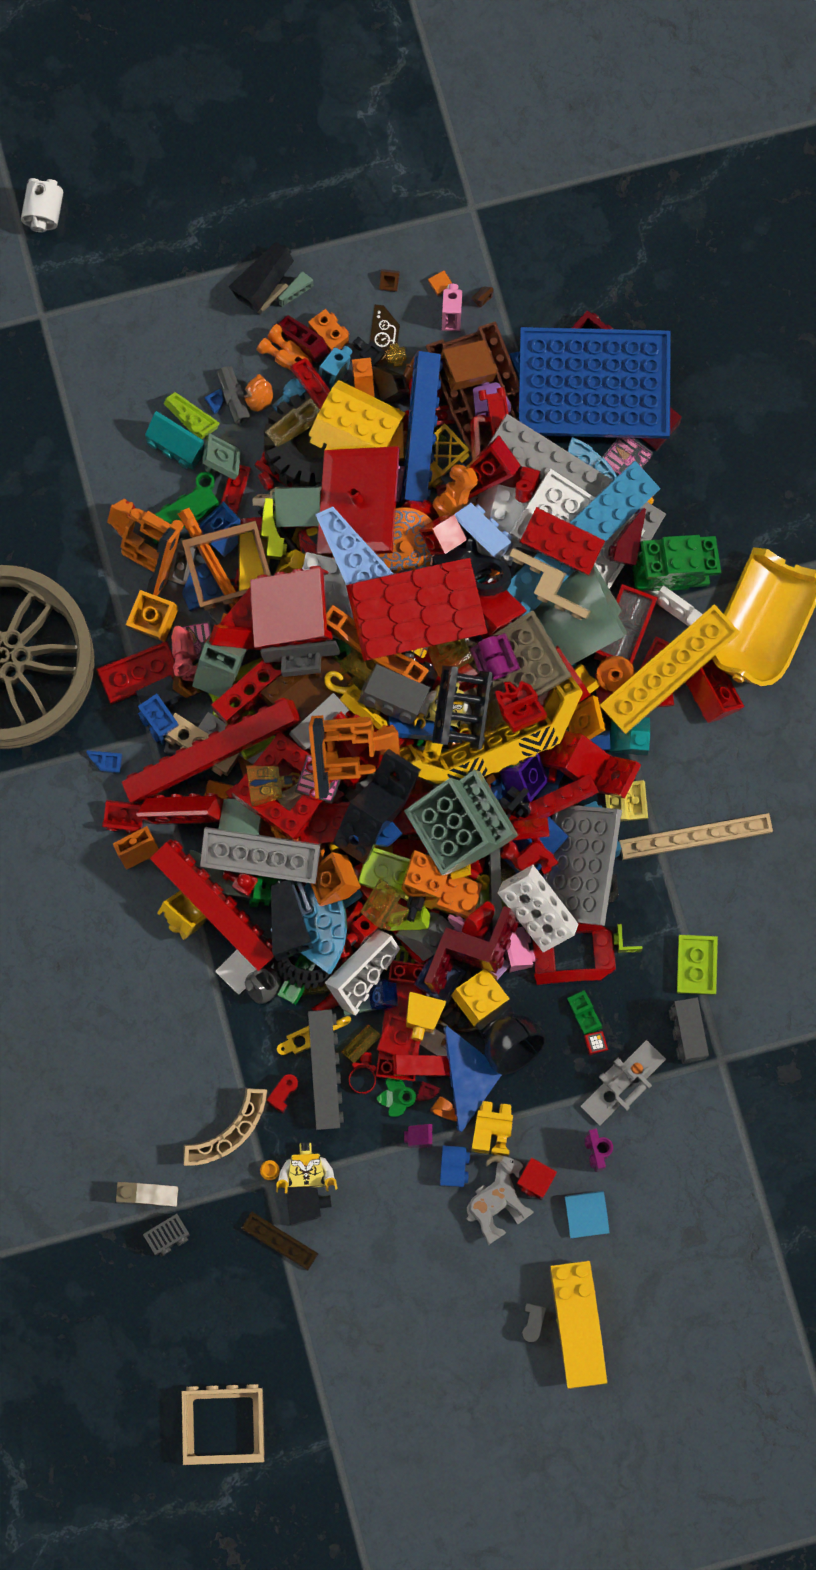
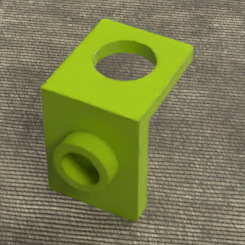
(617, 937)

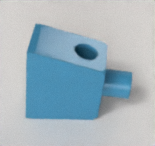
(335, 366)

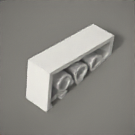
(362, 970)

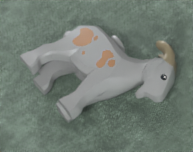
(497, 1197)

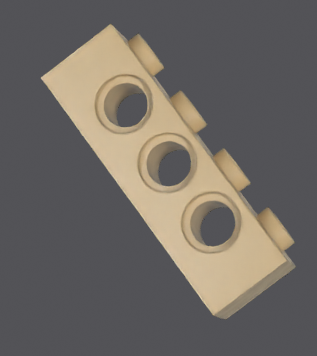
(196, 734)

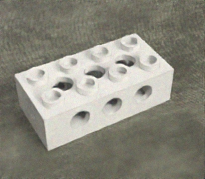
(538, 908)

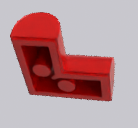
(479, 921)

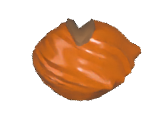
(258, 394)

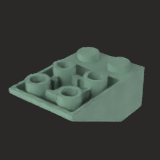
(217, 668)

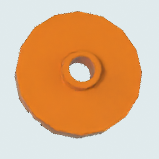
(605, 672)

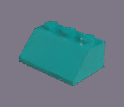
(174, 441)

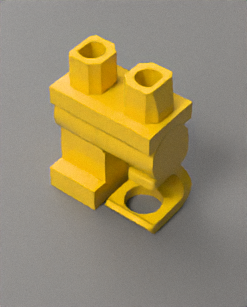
(492, 1123)

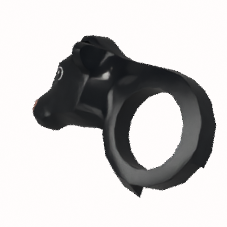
(479, 562)

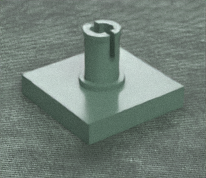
(221, 457)

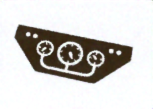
(384, 330)

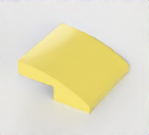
(634, 805)

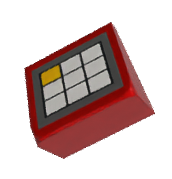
(595, 1043)

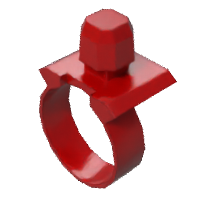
(365, 1059)

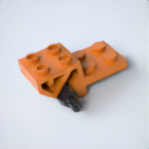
(431, 889)

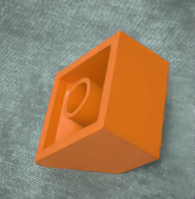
(335, 879)

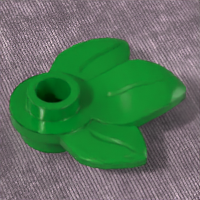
(393, 1097)

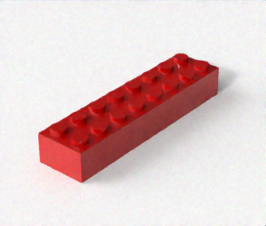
(213, 903)

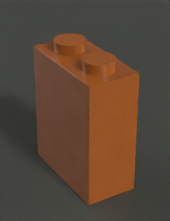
(468, 365)

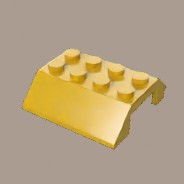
(354, 420)

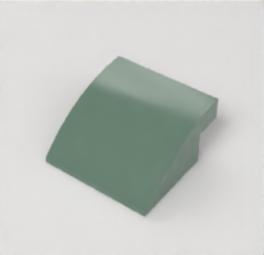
(585, 636)
(460, 822)

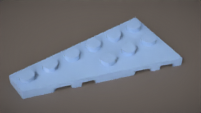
(353, 556)

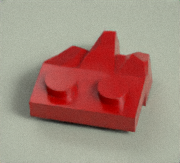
(520, 706)

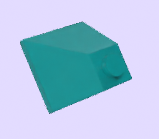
(634, 742)

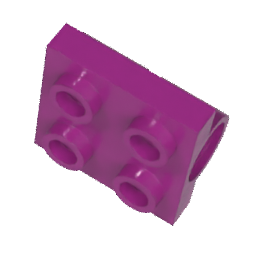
(495, 656)
(596, 1158)

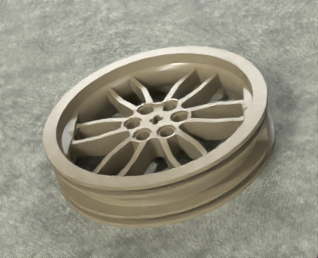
(57, 598)

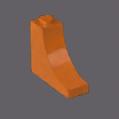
(363, 375)

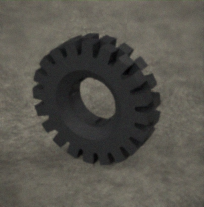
(286, 459)

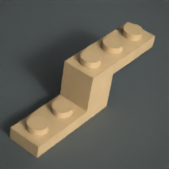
(549, 584)

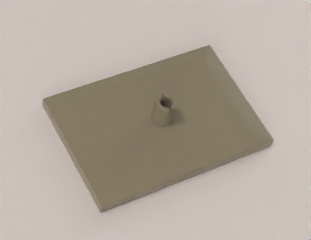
(536, 656)

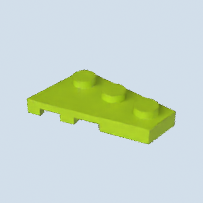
(191, 416)

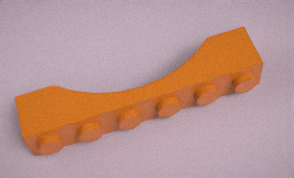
(345, 629)

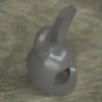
(265, 983)

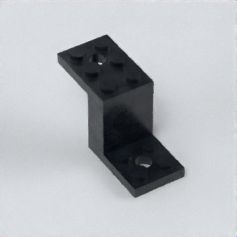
(376, 806)

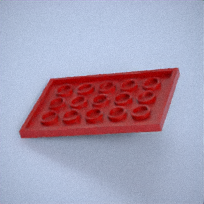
(364, 492)

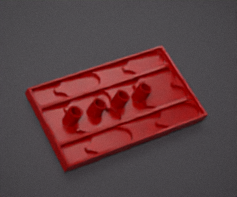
(416, 609)

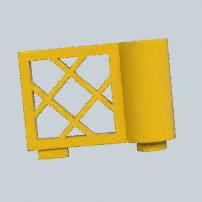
(437, 472)

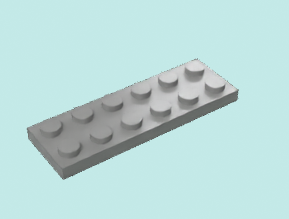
(260, 855)

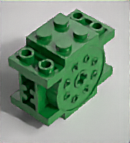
(676, 563)

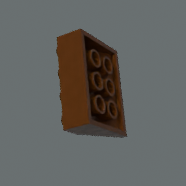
(305, 690)

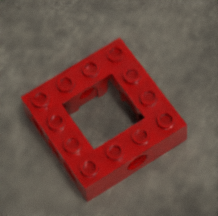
(287, 822)

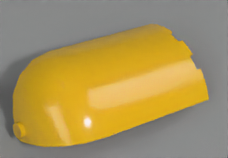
(771, 613)

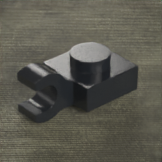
(369, 350)

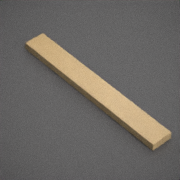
(695, 836)

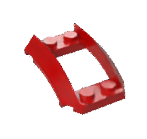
(603, 953)

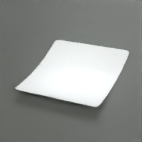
(235, 971)

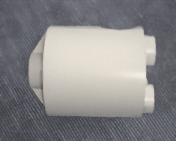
(42, 205)

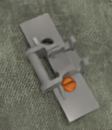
(619, 1077)

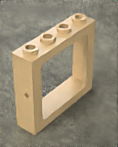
(231, 1391)

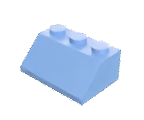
(484, 530)

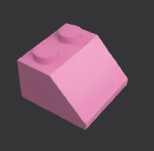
(518, 953)

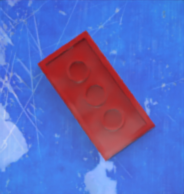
(136, 671)

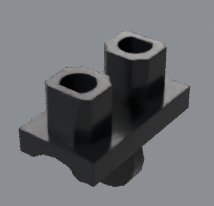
(521, 809)

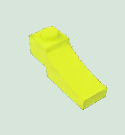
(275, 545)

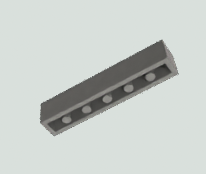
(324, 1069)

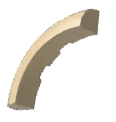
(231, 1137)

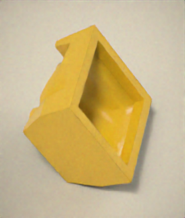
(182, 915)

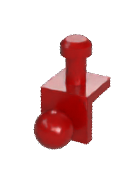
(242, 883)

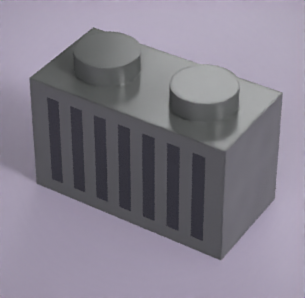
(167, 1235)

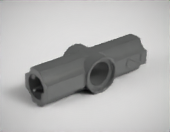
(233, 394)

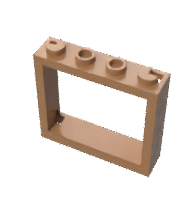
(213, 537)

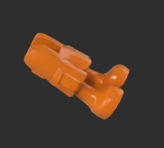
(290, 349)

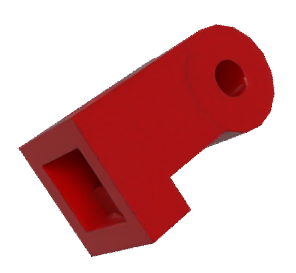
(527, 485)
(284, 1088)

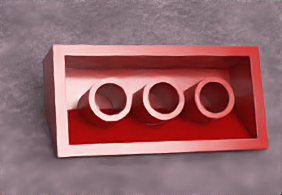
(714, 692)
(181, 809)

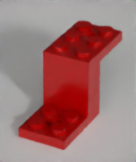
(579, 757)

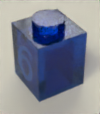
(383, 995)

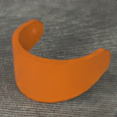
(444, 1109)

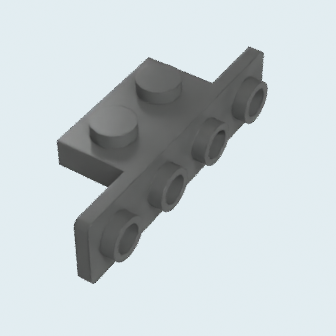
(300, 658)

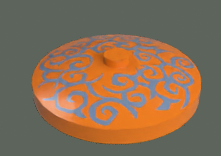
(409, 546)

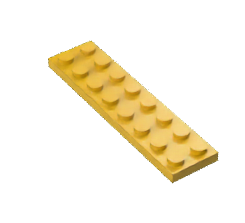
(669, 669)

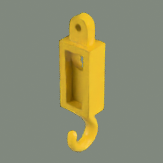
(350, 700)
(291, 1047)

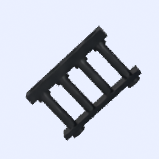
(445, 703)

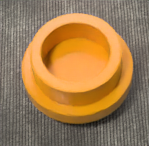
(269, 1170)

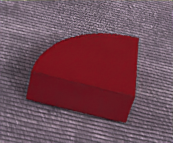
(427, 1092)

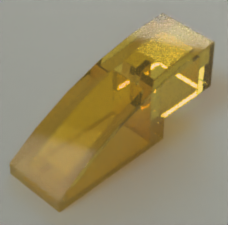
(293, 423)

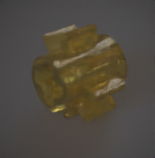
(396, 355)

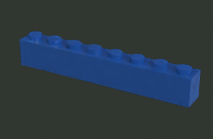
(421, 426)

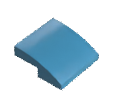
(586, 1214)

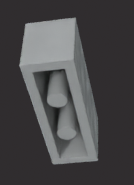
(328, 709)

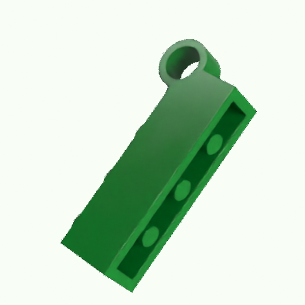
(200, 501)

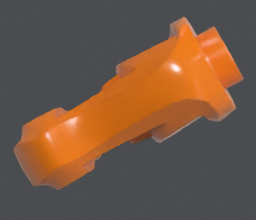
(457, 492)

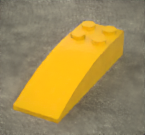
(578, 1324)

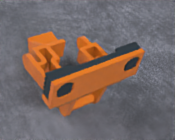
(123, 518)
(326, 762)

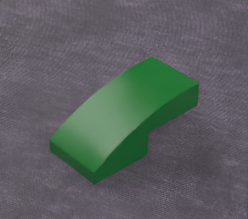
(584, 1013)

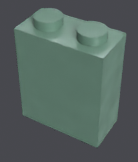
(296, 506)

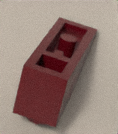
(305, 338)
(627, 544)

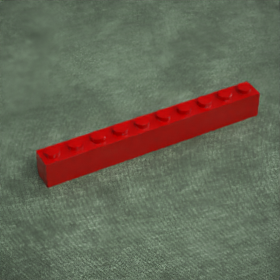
(211, 751)

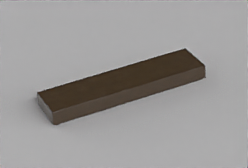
(279, 1241)

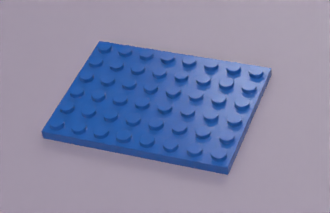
(595, 382)

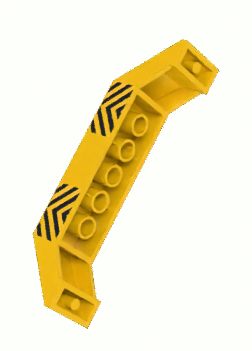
(503, 746)

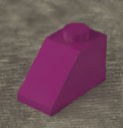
(419, 1136)

